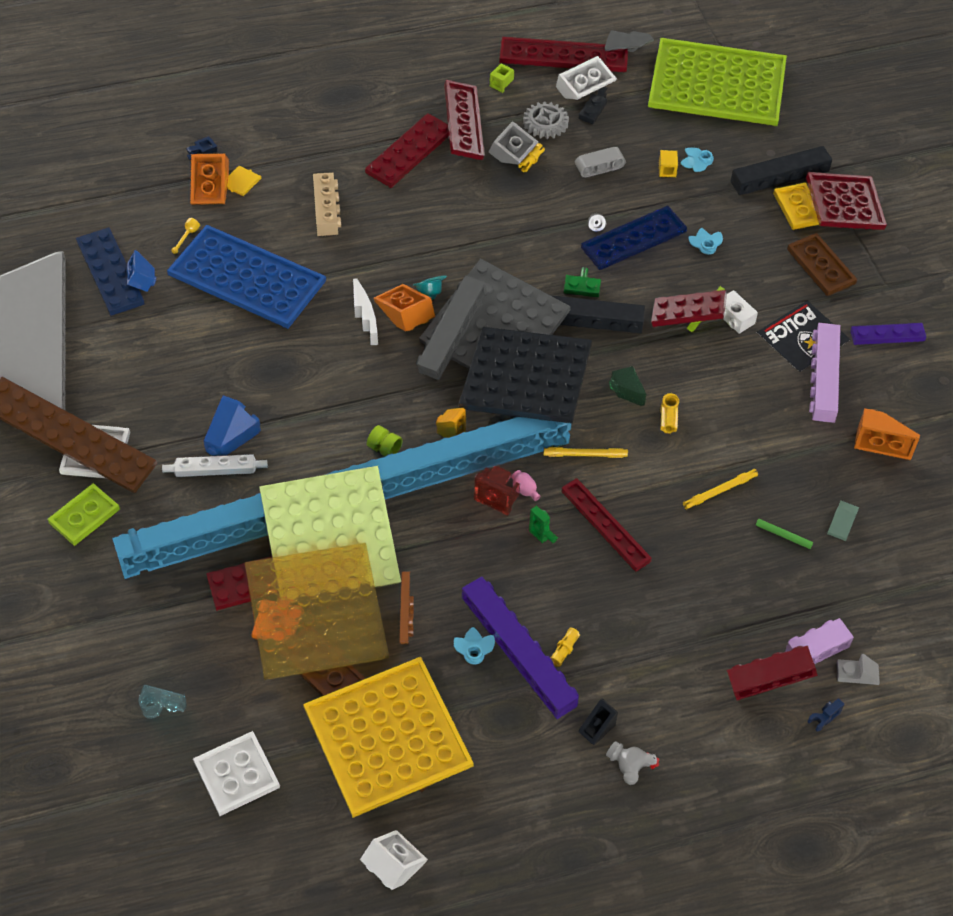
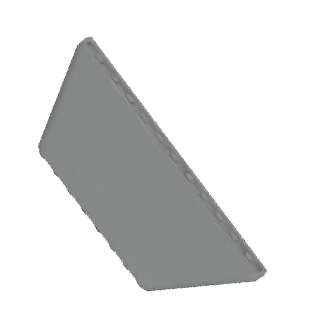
(35, 327)

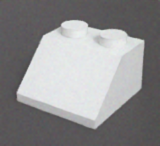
(393, 859)

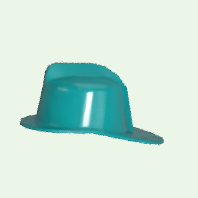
(431, 287)

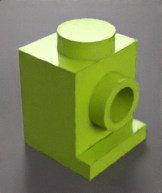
(501, 77)

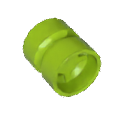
(382, 441)

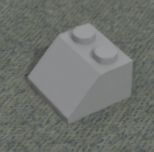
(512, 145)

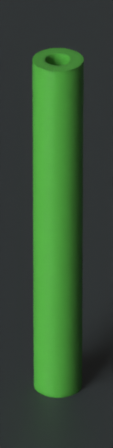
(785, 534)

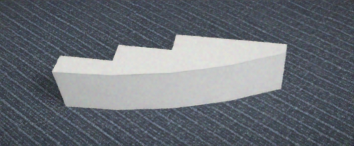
(364, 310)

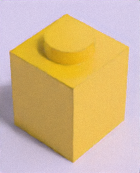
(668, 163)

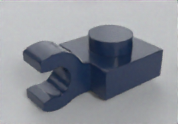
(202, 146)
(830, 711)

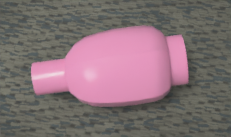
(527, 484)

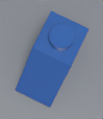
(140, 272)

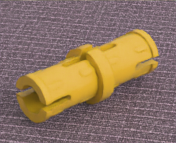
(531, 158)
(565, 647)

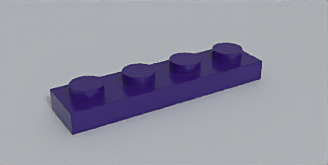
(888, 333)

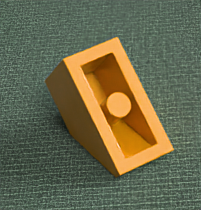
(452, 422)

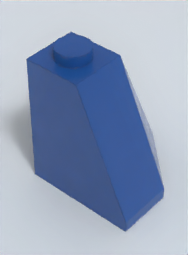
(230, 428)

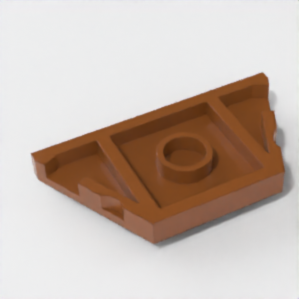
(407, 610)

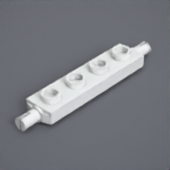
(214, 465)

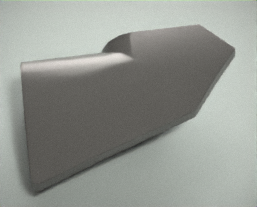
(630, 41)

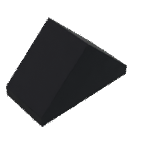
(599, 722)

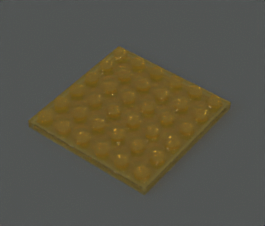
(315, 611)

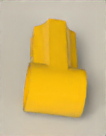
(669, 414)

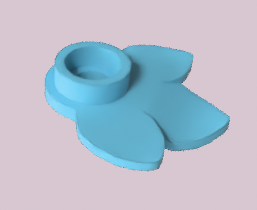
(697, 159)
(706, 242)
(474, 644)

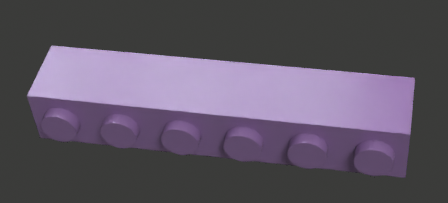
(826, 372)

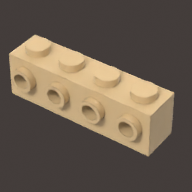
(326, 205)

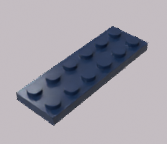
(109, 271)

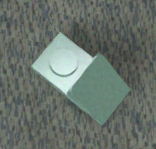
(843, 520)

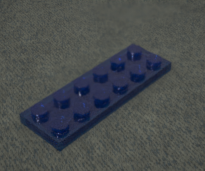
(633, 237)

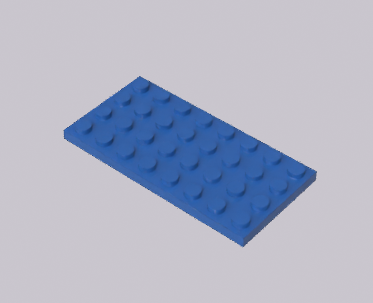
(247, 276)

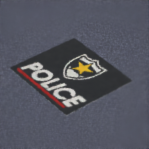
(793, 334)

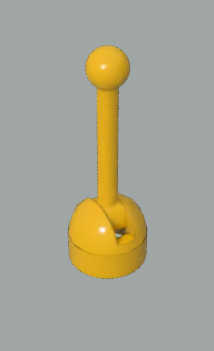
(191, 226)

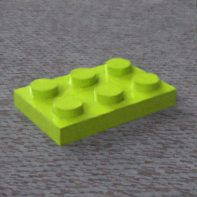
(83, 514)

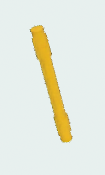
(610, 452)
(700, 498)

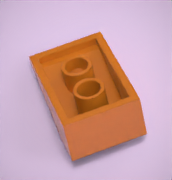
(209, 178)
(406, 307)
(885, 435)

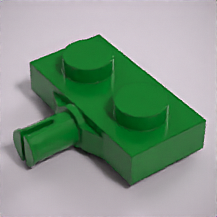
(582, 285)
(539, 525)

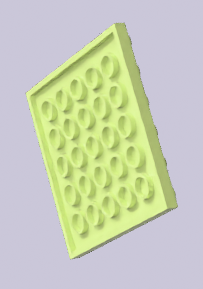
(332, 514)

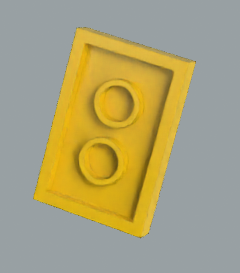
(797, 205)

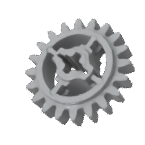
(545, 120)

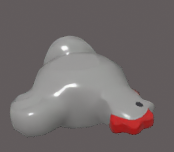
(631, 761)

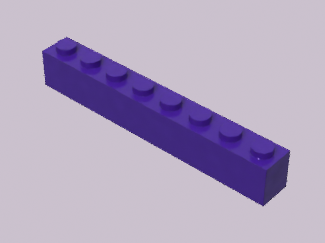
(520, 647)

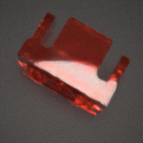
(492, 489)

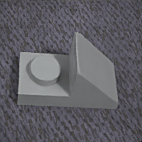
(862, 671)

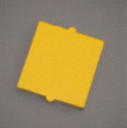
(242, 180)

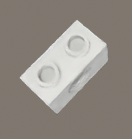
(739, 313)

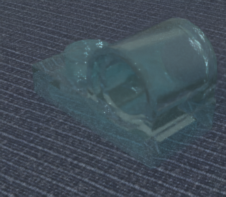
(160, 698)

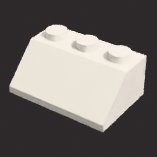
(584, 79)

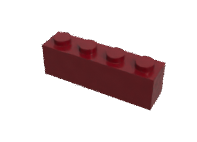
(772, 672)

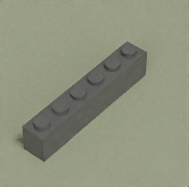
(451, 327)

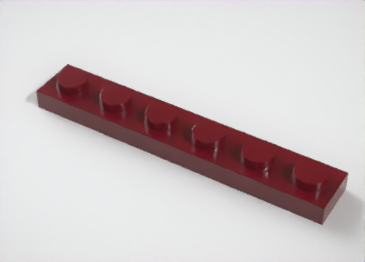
(606, 525)

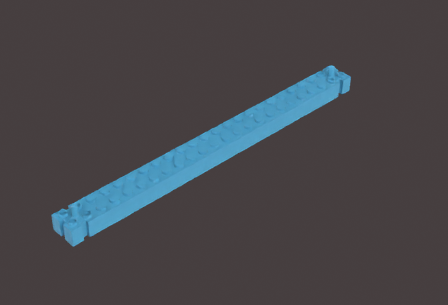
(399, 474)

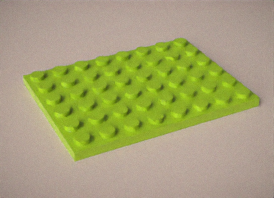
(718, 81)

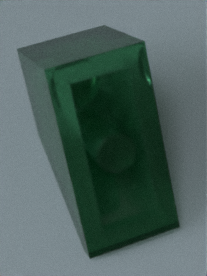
(628, 386)

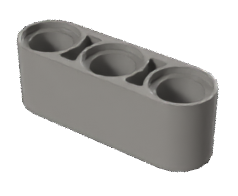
(600, 162)

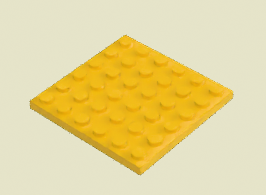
(387, 736)

